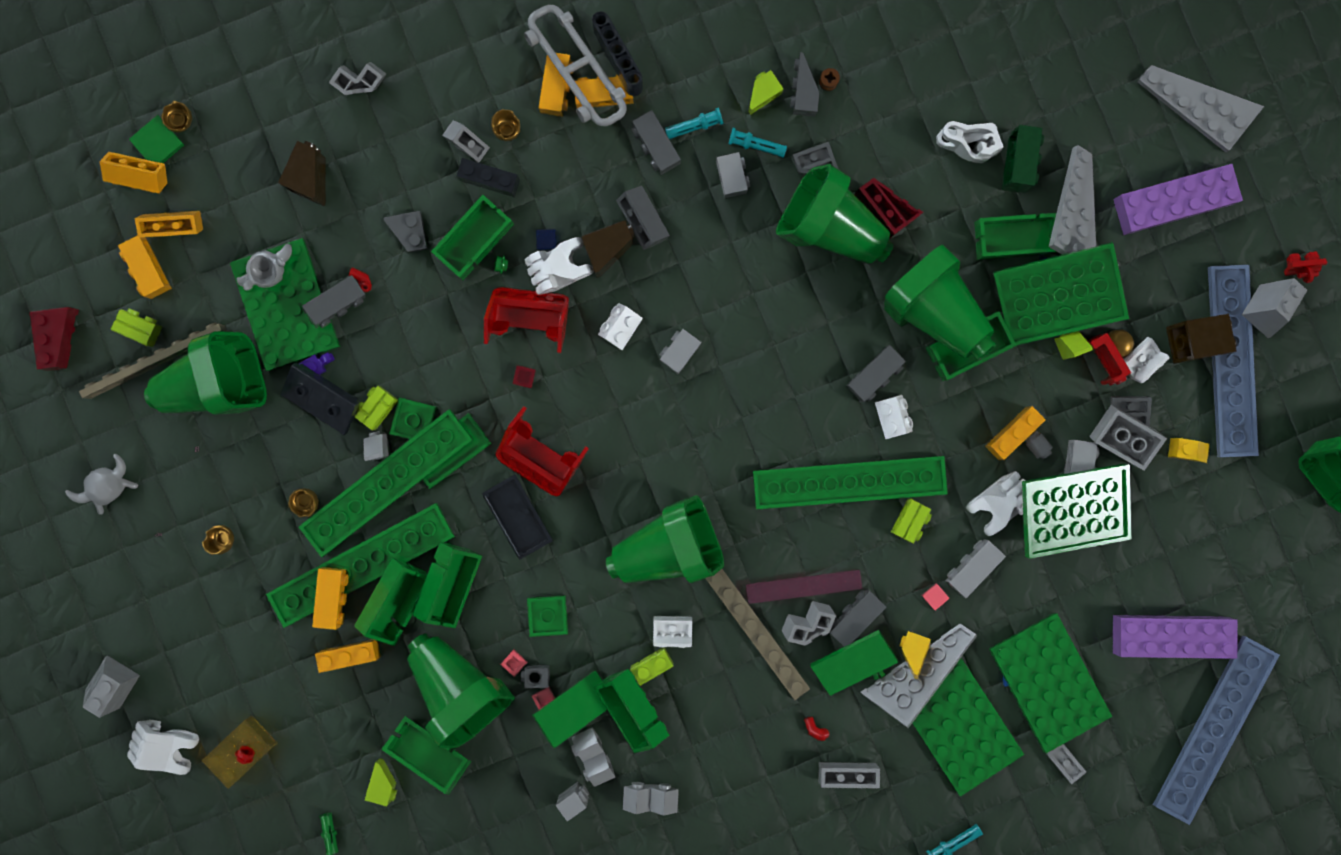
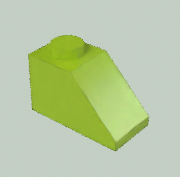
(765, 90)
(1072, 345)
(381, 785)

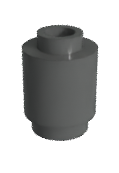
(1038, 445)

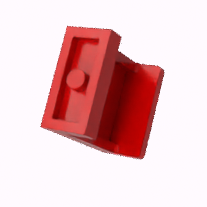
(1110, 358)

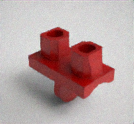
(1305, 269)

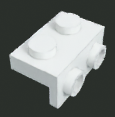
(620, 326)
(1145, 360)
(894, 416)
(672, 631)

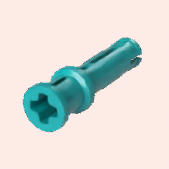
(703, 121)
(746, 143)
(957, 842)

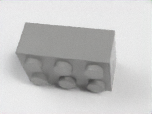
(1127, 437)

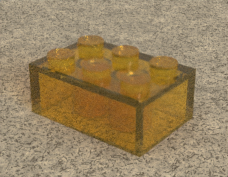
(223, 759)

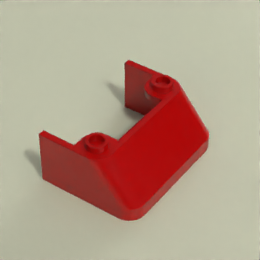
(527, 310)
(536, 460)

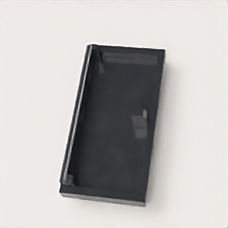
(320, 397)
(517, 517)

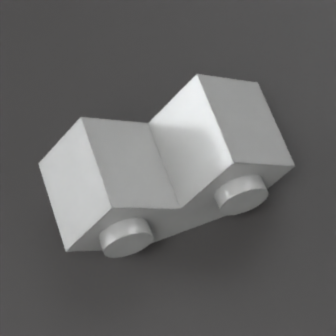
(350, 83)
(817, 622)
(597, 764)
(650, 797)

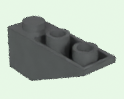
(806, 92)

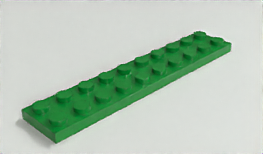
(850, 482)
(386, 483)
(364, 561)

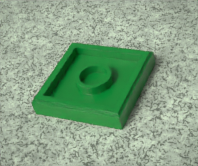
(156, 141)
(411, 418)
(547, 616)

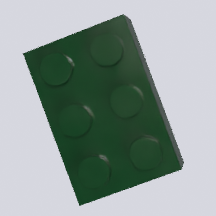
(1022, 159)

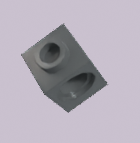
(542, 670)

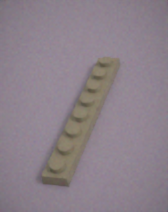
(145, 364)
(758, 634)

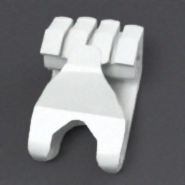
(986, 134)
(556, 268)
(1002, 500)
(158, 749)

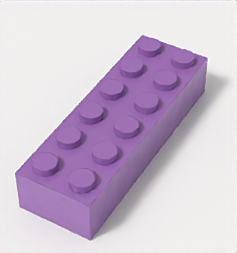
(1178, 199)
(1174, 636)

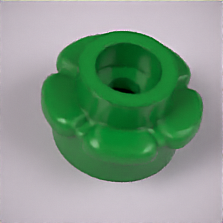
(500, 264)

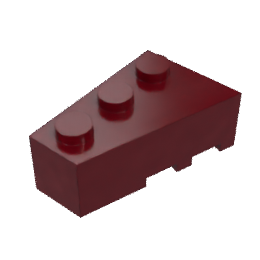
(886, 206)
(52, 337)

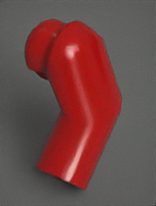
(362, 279)
(815, 732)

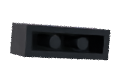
(488, 177)

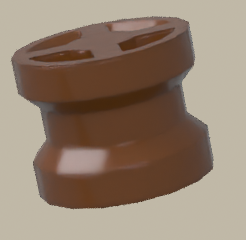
(827, 83)

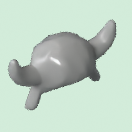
(265, 268)
(103, 485)

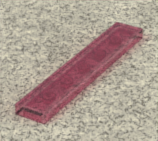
(804, 586)

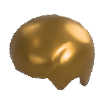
(176, 117)
(505, 125)
(1122, 341)
(303, 502)
(218, 540)

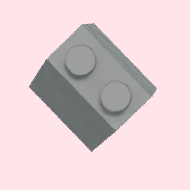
(1274, 305)
(108, 687)

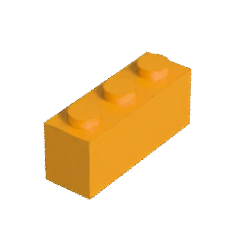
(554, 88)
(598, 94)
(133, 172)
(169, 224)
(144, 267)
(1015, 433)
(330, 598)
(347, 655)

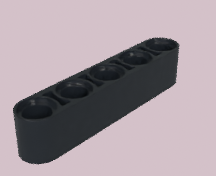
(613, 44)

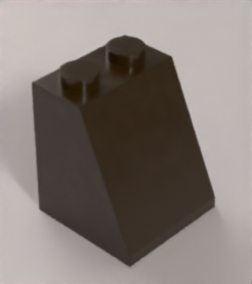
(306, 173)
(608, 245)
(1201, 338)

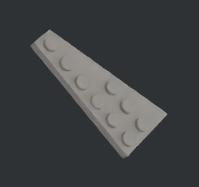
(1207, 109)
(1076, 212)
(904, 695)

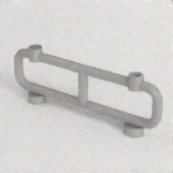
(586, 111)

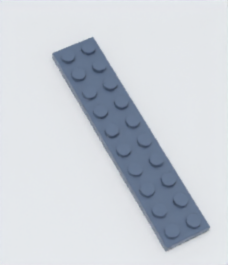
(1234, 371)
(1216, 730)

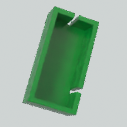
(1014, 236)
(472, 237)
(952, 364)
(447, 585)
(392, 598)
(631, 711)
(424, 757)

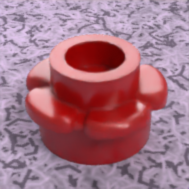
(245, 754)

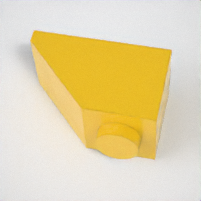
(1188, 450)
(915, 651)

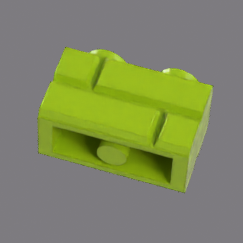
(136, 328)
(376, 407)
(911, 521)
(652, 666)

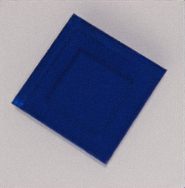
(546, 239)

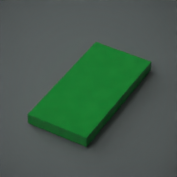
(464, 455)
(854, 662)
(570, 710)

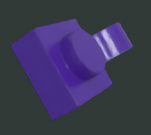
(317, 364)

